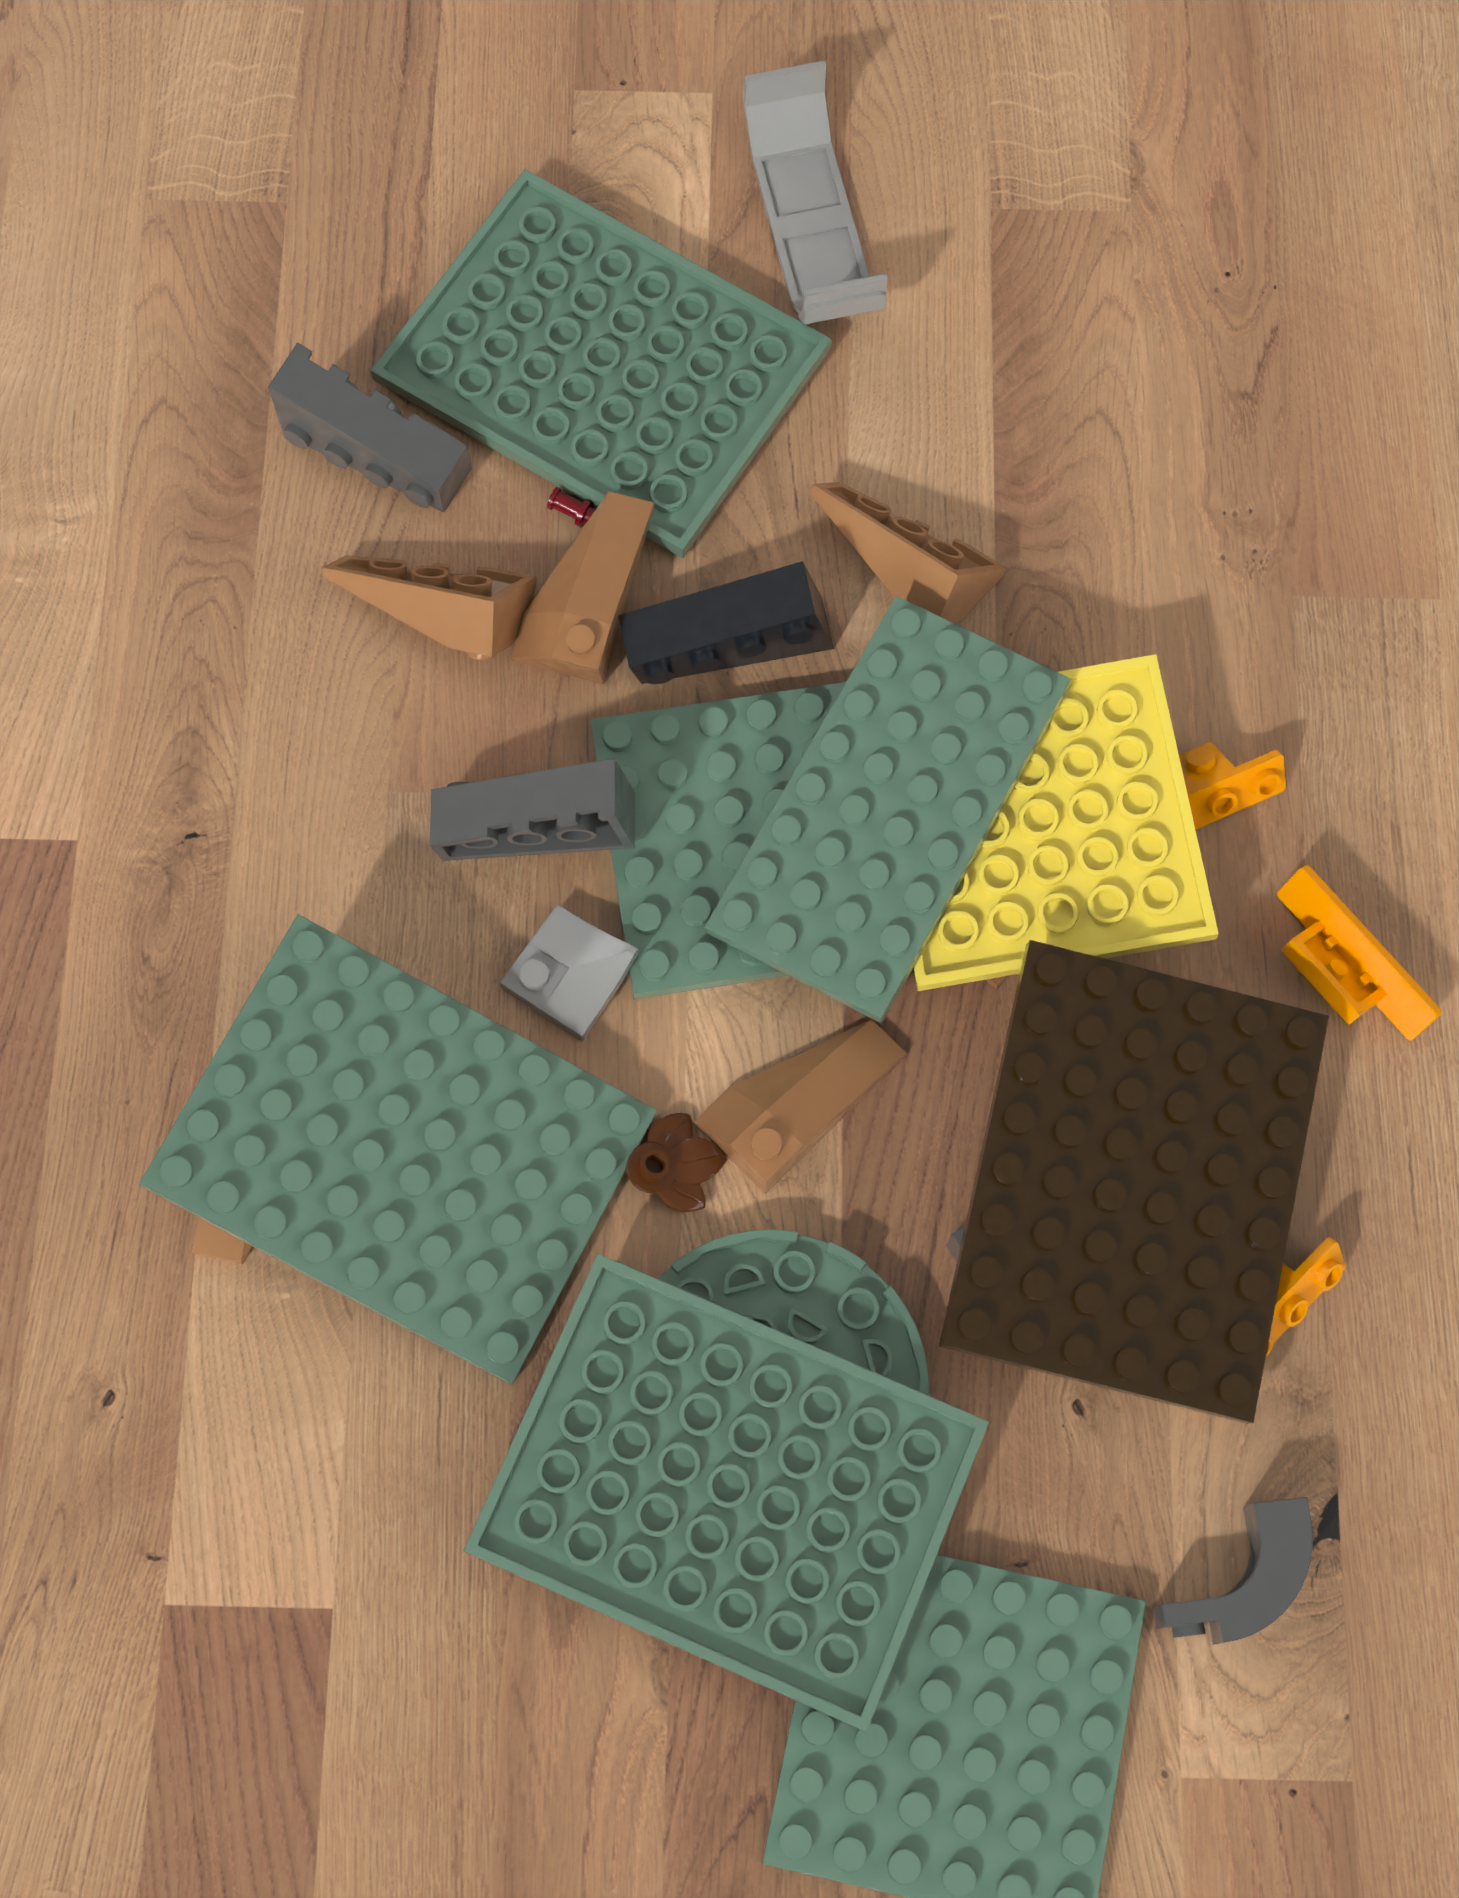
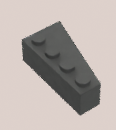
(366, 432)
(535, 813)

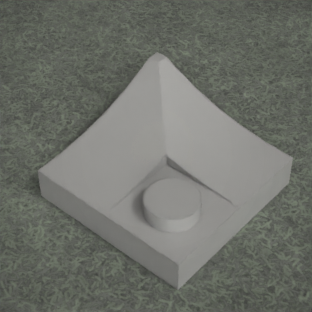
(569, 971)

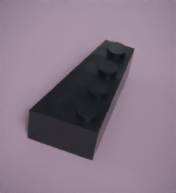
(727, 626)

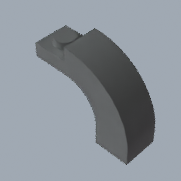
(1275, 1573)

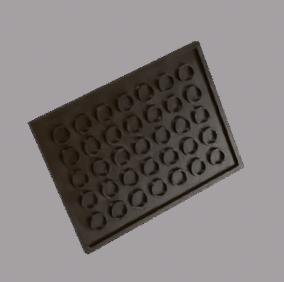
(1136, 1182)

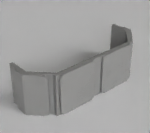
(807, 195)

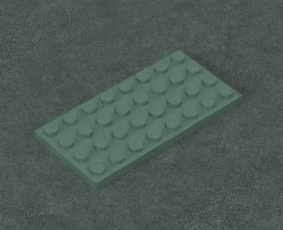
(888, 808)

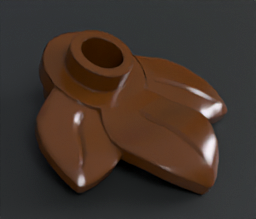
(683, 1163)

